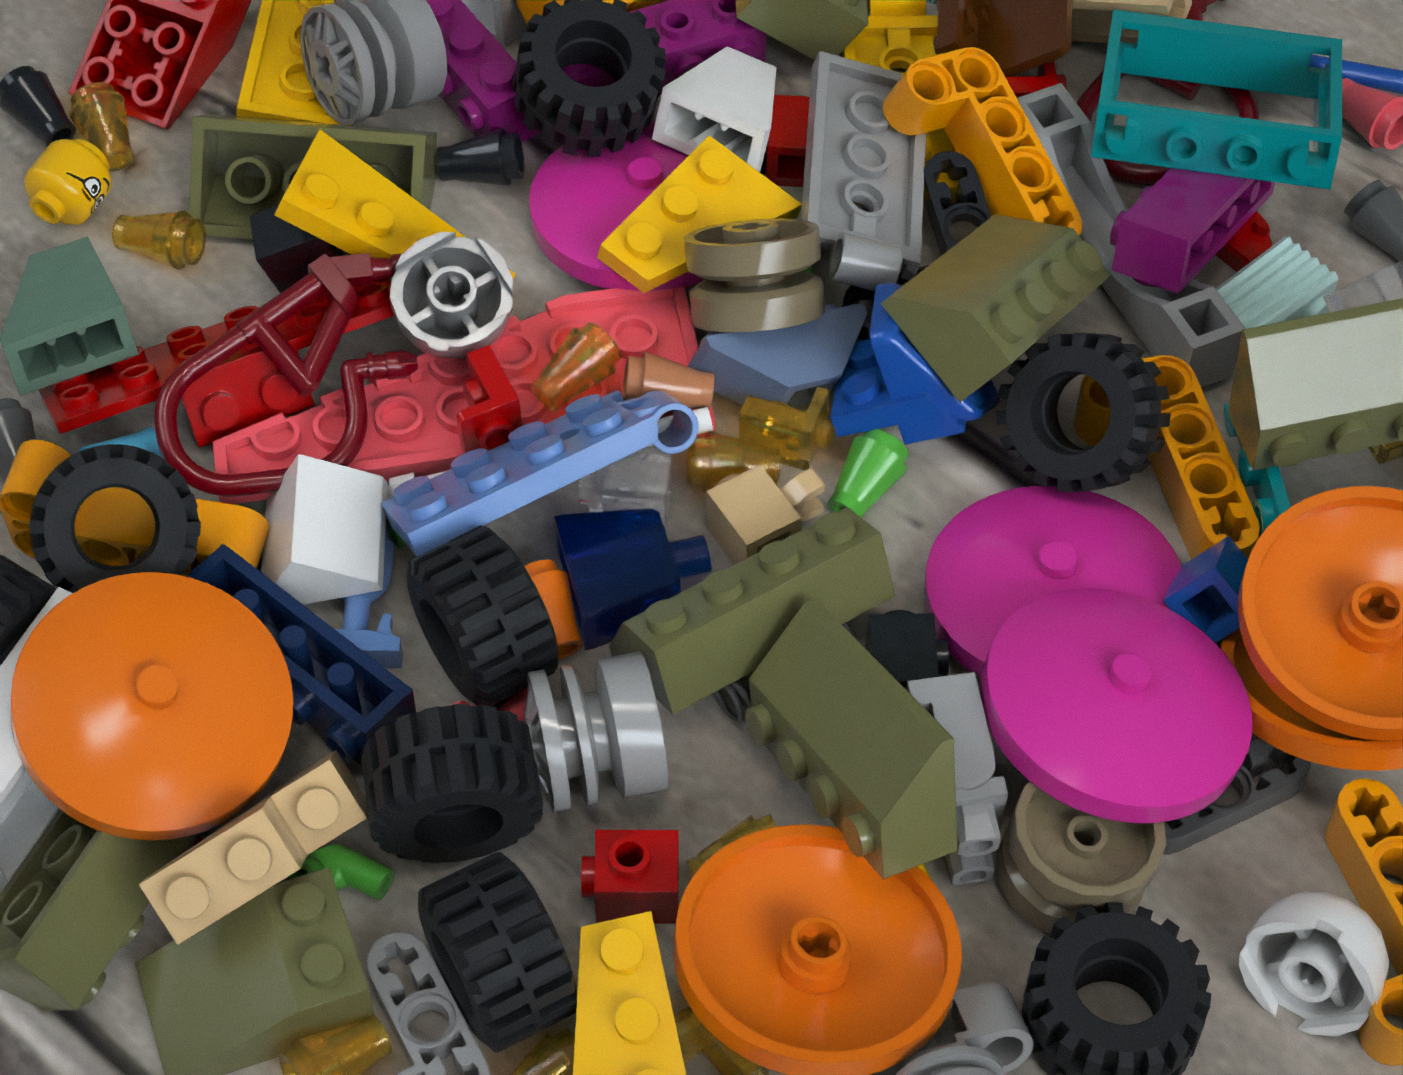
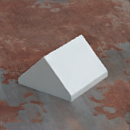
(325, 531)

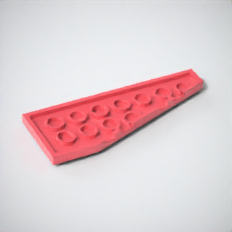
(415, 416)

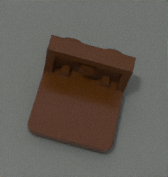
(1011, 31)

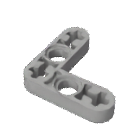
(430, 995)

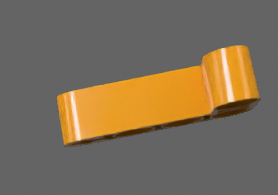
(988, 126)
(1192, 463)
(118, 523)
(1366, 843)

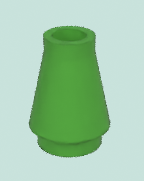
(869, 471)

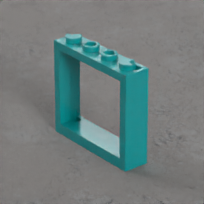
(1226, 58)

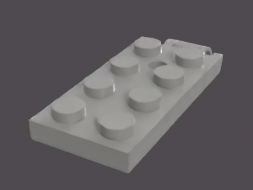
(865, 161)

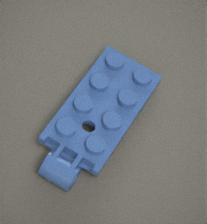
(534, 464)

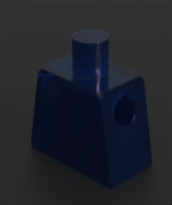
(622, 566)

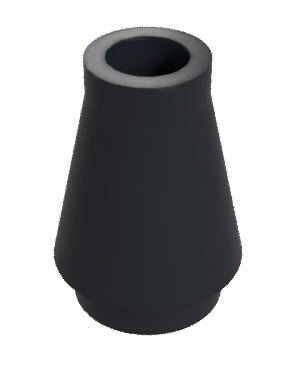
(35, 105)
(486, 159)

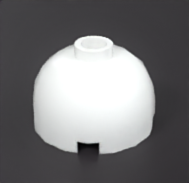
(1317, 961)

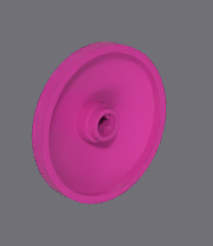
(585, 198)
(1032, 546)
(1116, 705)

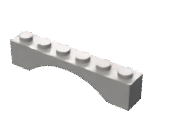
(1185, 325)

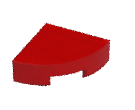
(1246, 243)

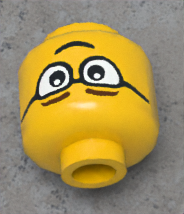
(69, 180)

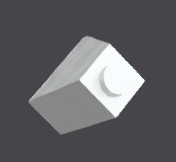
(722, 98)

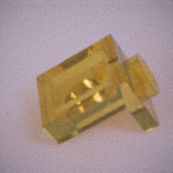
(787, 428)

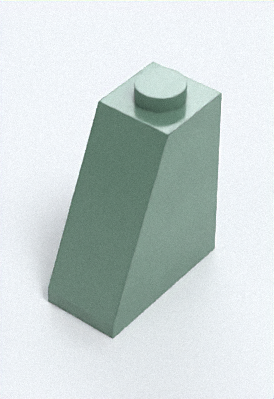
(64, 319)

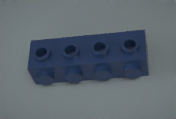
(331, 678)

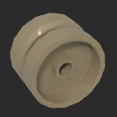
(754, 275)
(1068, 859)

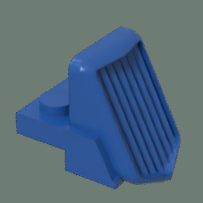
(894, 385)

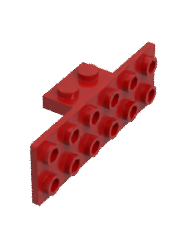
(223, 400)

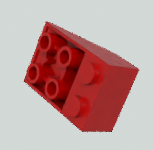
(159, 52)

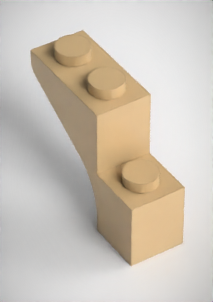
(256, 848)

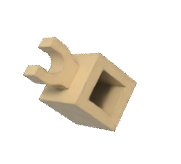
(752, 511)

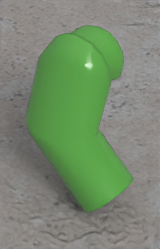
(349, 870)

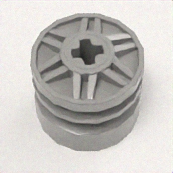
(372, 56)
(597, 731)

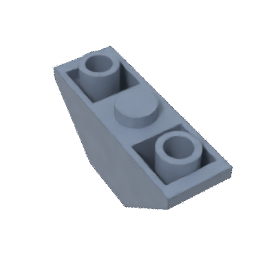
(782, 362)

